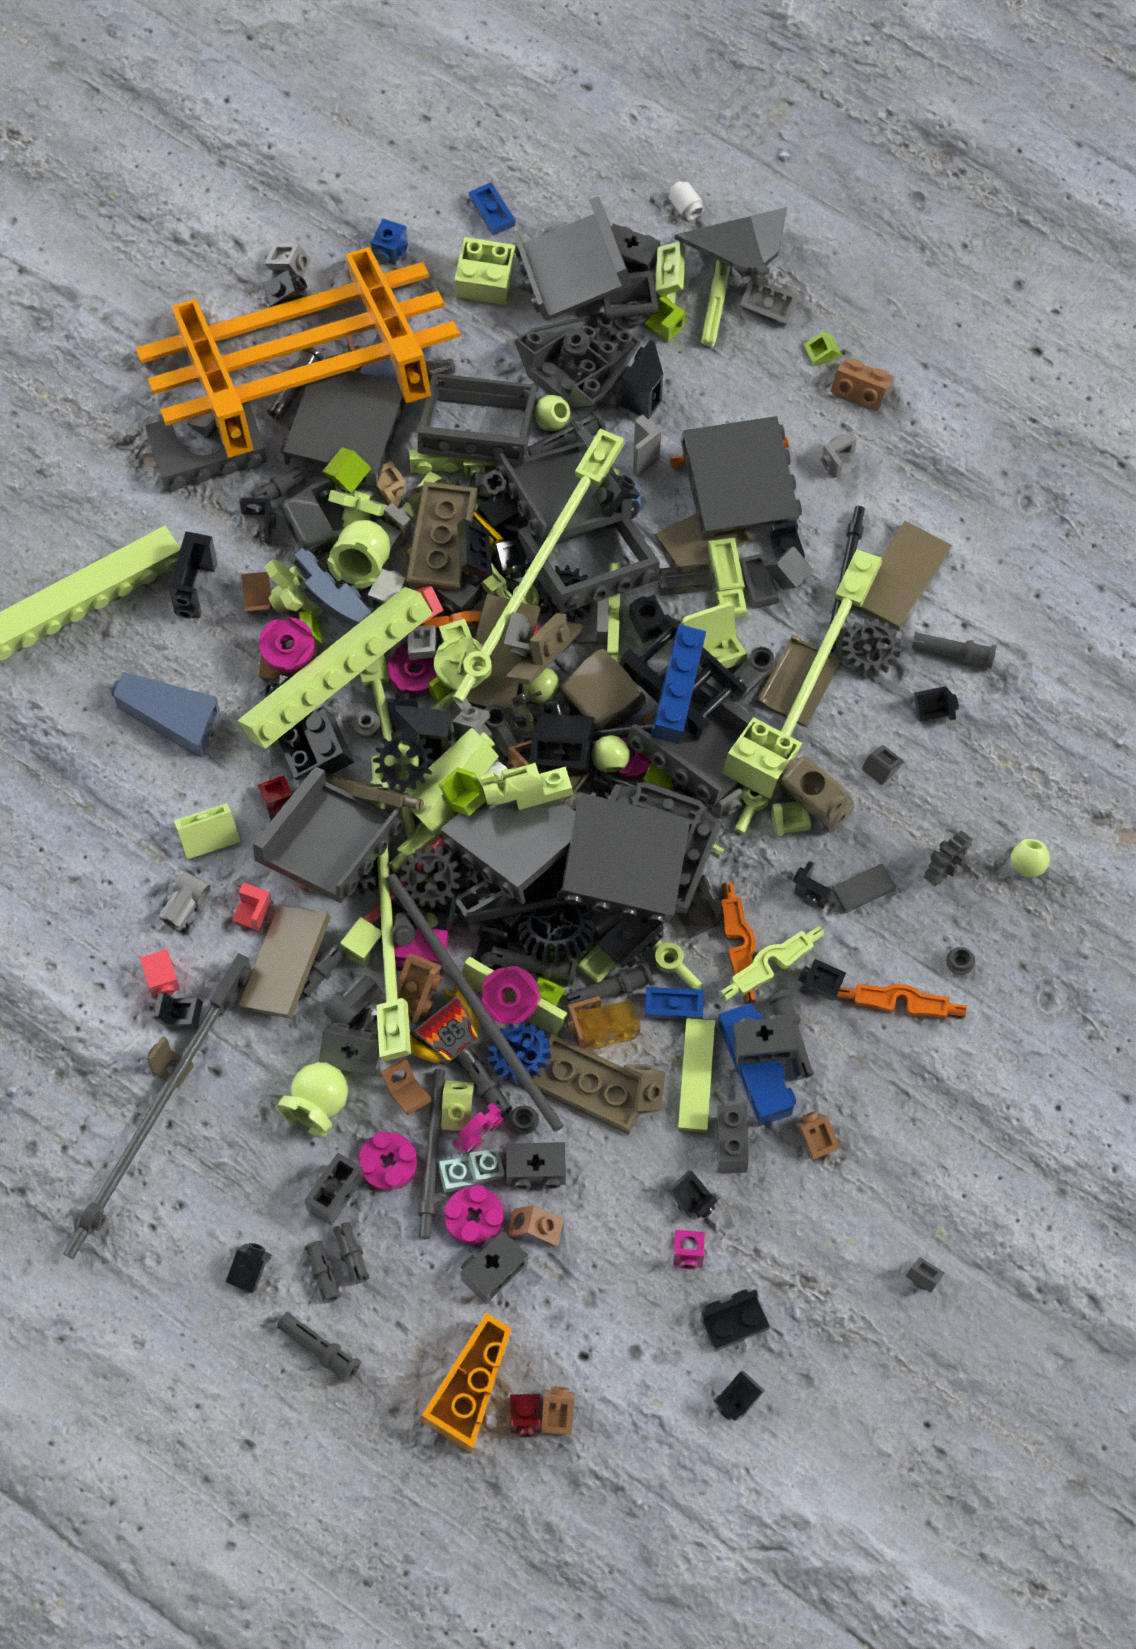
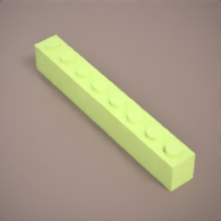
(87, 590)
(335, 667)

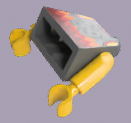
(447, 1032)

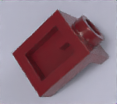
(275, 794)
(525, 1414)

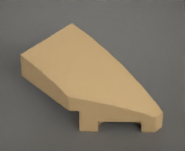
(391, 484)

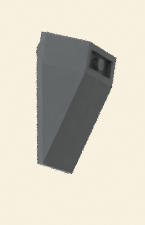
(580, 378)

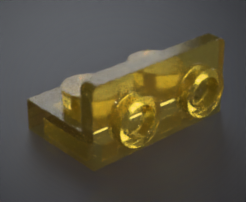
(608, 1024)

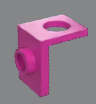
(686, 1257)

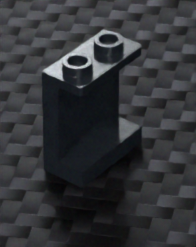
(195, 554)

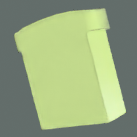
(789, 818)

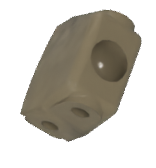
(602, 691)
(816, 792)

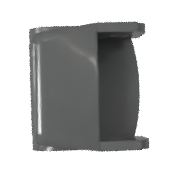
(313, 518)

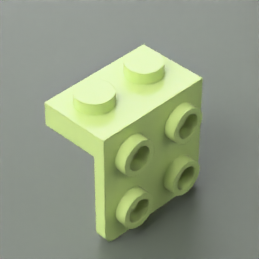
(720, 634)

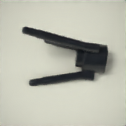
(605, 782)

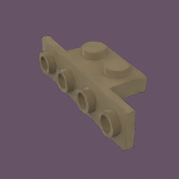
(545, 648)

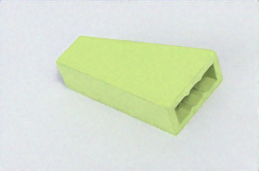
(470, 753)

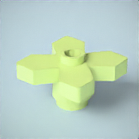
(356, 506)
(287, 594)

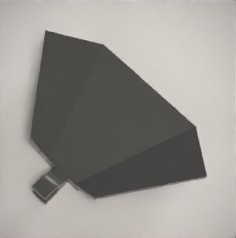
(742, 243)

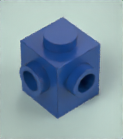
(389, 242)

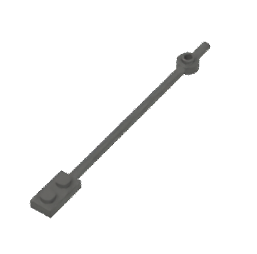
(223, 998)

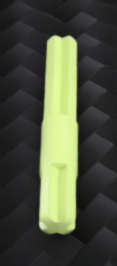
(715, 304)

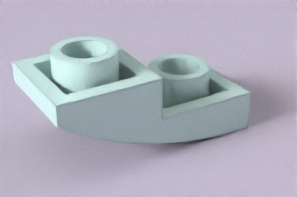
(469, 1171)

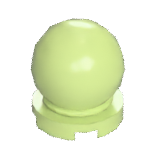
(359, 553)
(316, 1095)

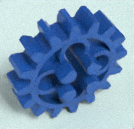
(537, 1046)

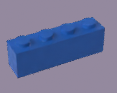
(678, 684)
(761, 1080)

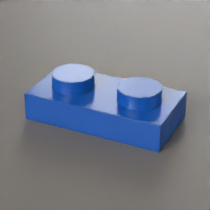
(492, 208)
(674, 1003)

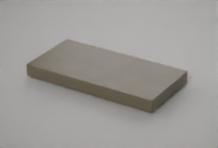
(435, 540)
(904, 574)
(496, 687)
(284, 961)
(590, 1084)

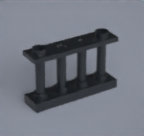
(652, 681)

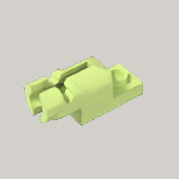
(526, 786)

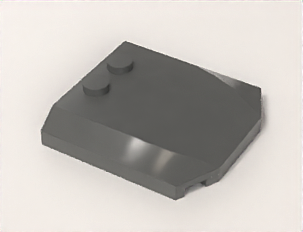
(701, 833)

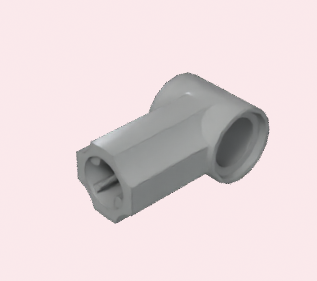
(188, 894)

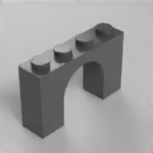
(183, 468)

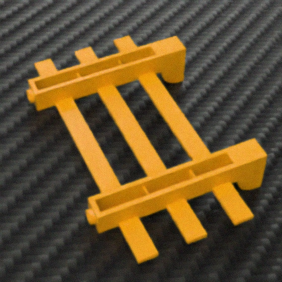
(212, 369)

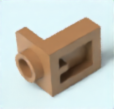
(817, 1134)
(558, 1411)

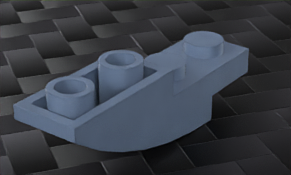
(320, 588)

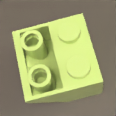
(484, 271)
(760, 757)

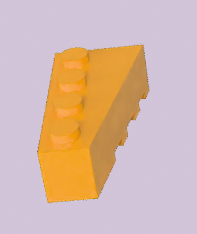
(465, 1392)

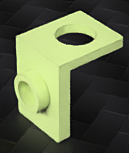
(456, 1105)

